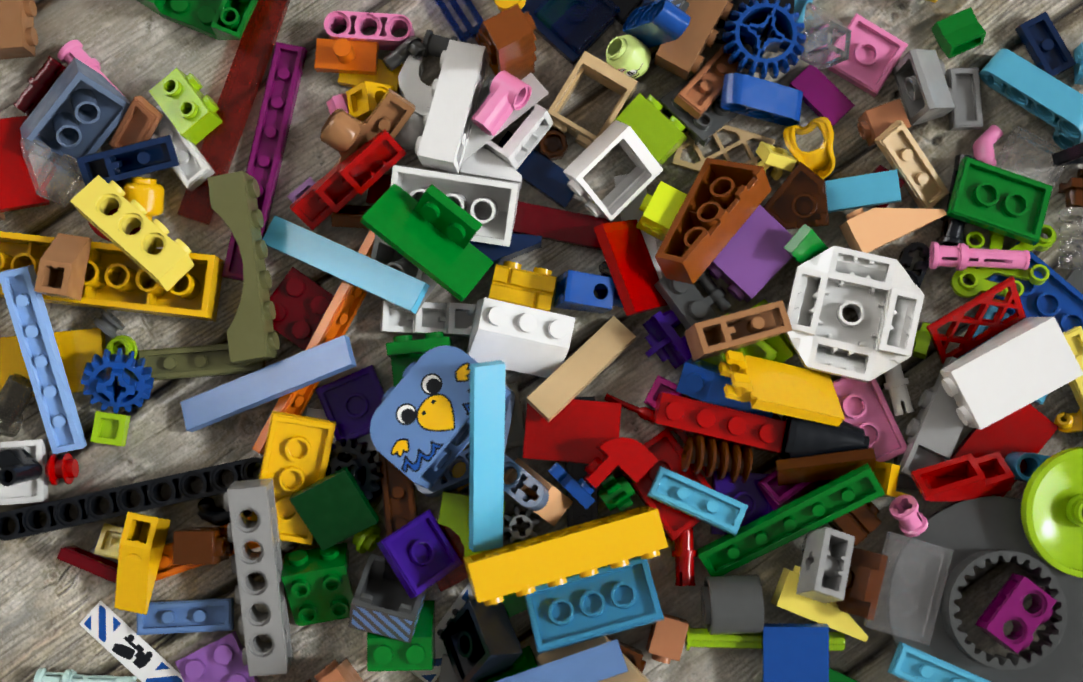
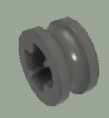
(108, 323)

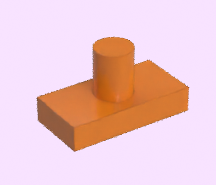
(346, 56)

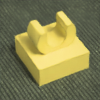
(775, 157)

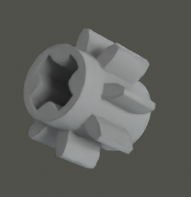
(528, 529)

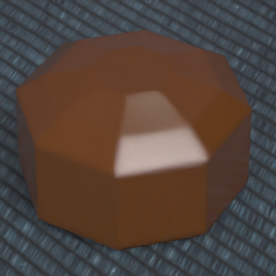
(553, 145)

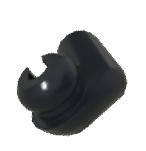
(212, 513)

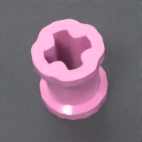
(906, 511)

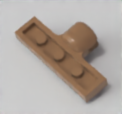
(348, 134)

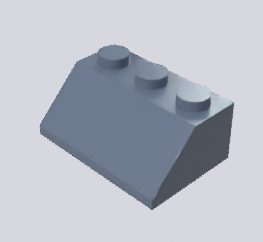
(76, 112)

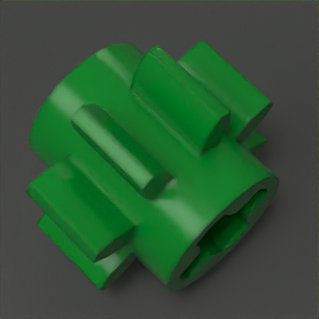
(616, 493)

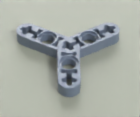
(520, 496)

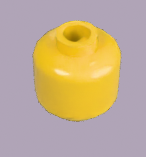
(147, 194)

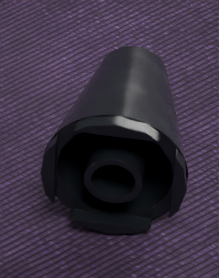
(814, 438)

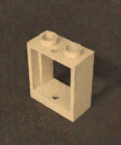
(603, 74)

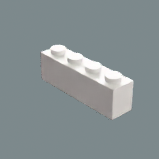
(452, 107)

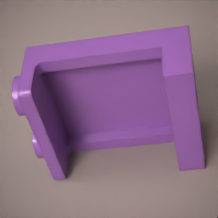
(752, 255)

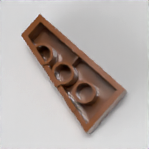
(509, 41)
(710, 216)

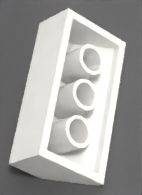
(486, 199)

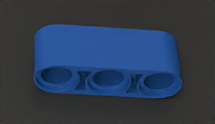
(657, 23)
(761, 99)

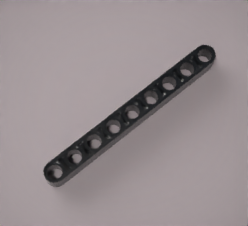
(119, 500)

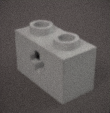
(825, 565)

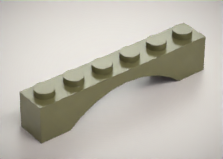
(252, 329)

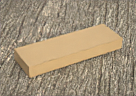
(912, 165)

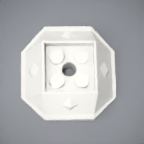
(885, 306)

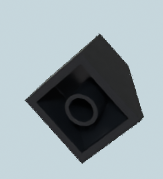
(480, 642)

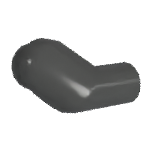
(399, 55)

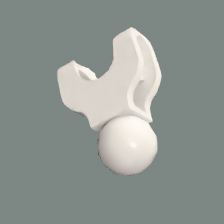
(418, 94)

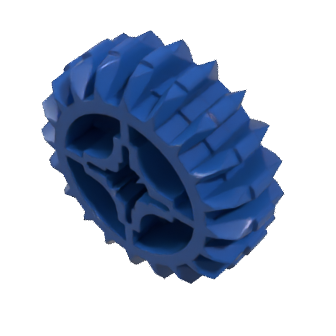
(775, 42)

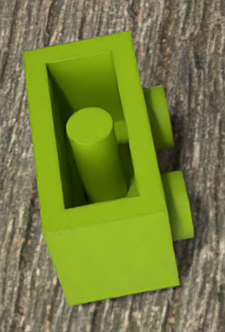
(186, 105)
(656, 131)

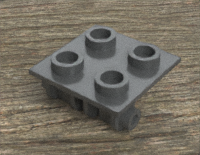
(701, 129)

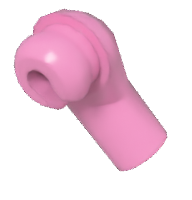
(983, 146)

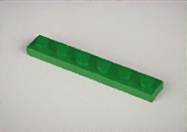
(791, 521)

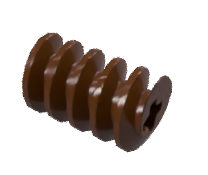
(717, 456)

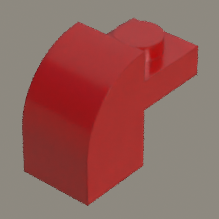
(621, 453)

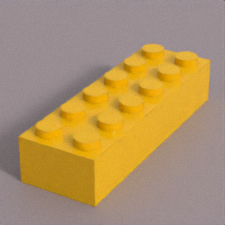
(565, 553)

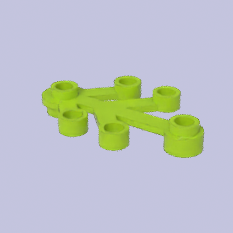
(979, 275)

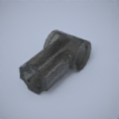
(13, 400)

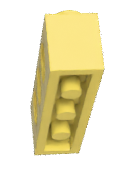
(100, 198)

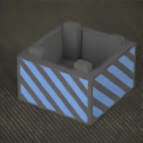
(383, 604)

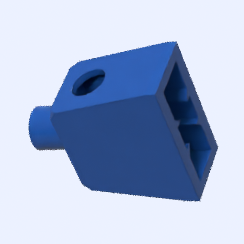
(577, 289)

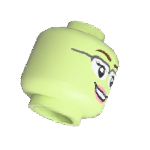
(628, 55)

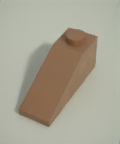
(737, 330)

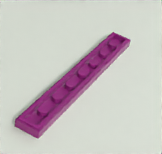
(270, 138)

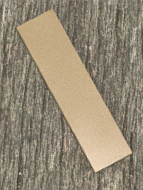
(580, 369)

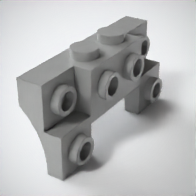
(935, 429)

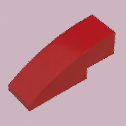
(964, 478)

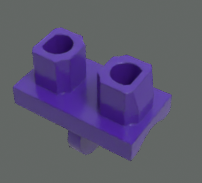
(665, 340)

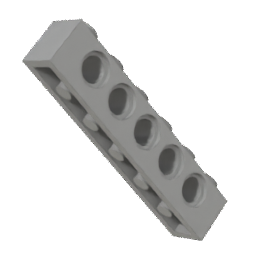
(259, 497)

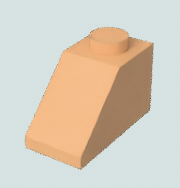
(558, 501)

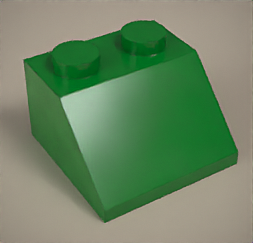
(396, 655)

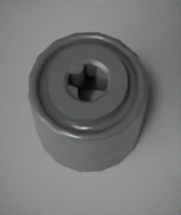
(732, 604)

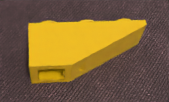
(139, 560)

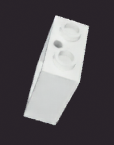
(525, 137)
(630, 187)

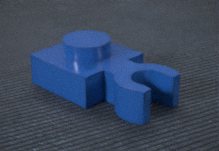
(578, 489)

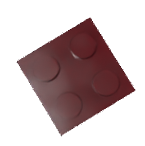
(299, 307)

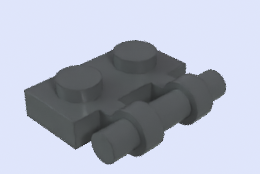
(689, 303)

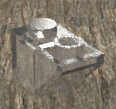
(826, 38)
(51, 174)

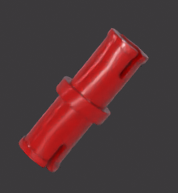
(684, 559)

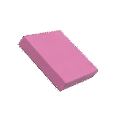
(871, 56)

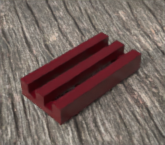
(89, 562)

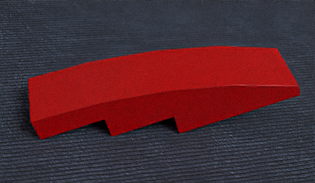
(348, 179)

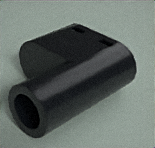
(18, 467)

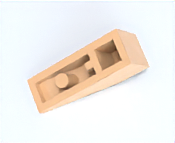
(882, 226)

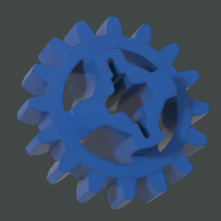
(101, 380)

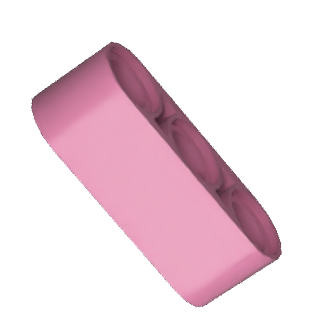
(359, 21)

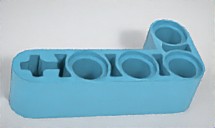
(1038, 94)

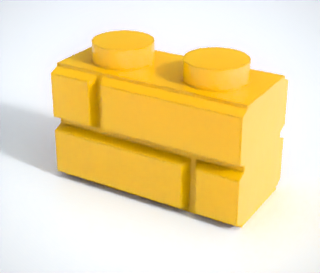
(522, 286)

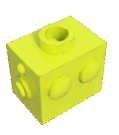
(660, 210)

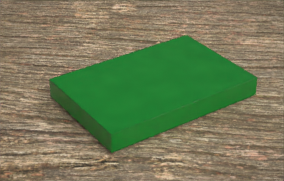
(999, 201)

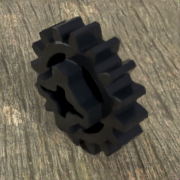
(364, 467)

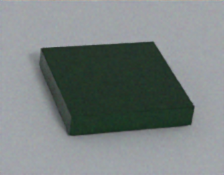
(334, 508)

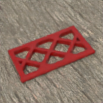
(996, 326)

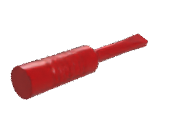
(643, 412)

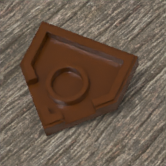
(800, 200)
(863, 583)

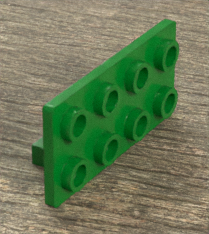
(431, 236)

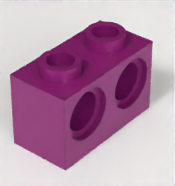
(1009, 606)

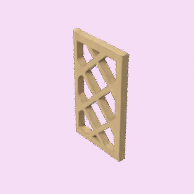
(743, 136)

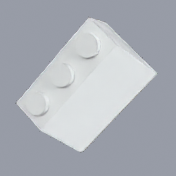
(520, 336)

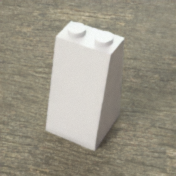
(1010, 371)

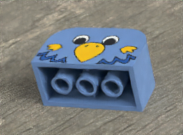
(426, 415)

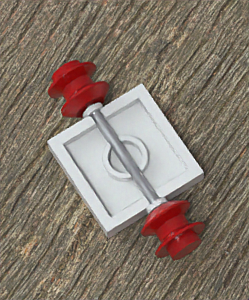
(52, 470)

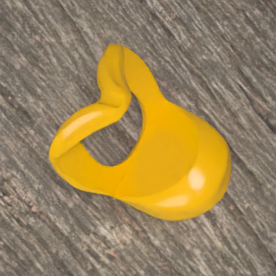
(820, 160)

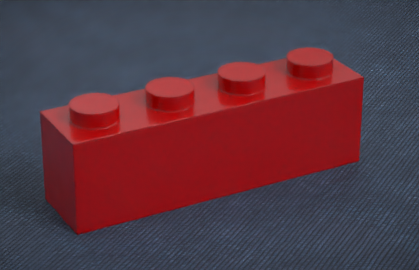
(719, 422)

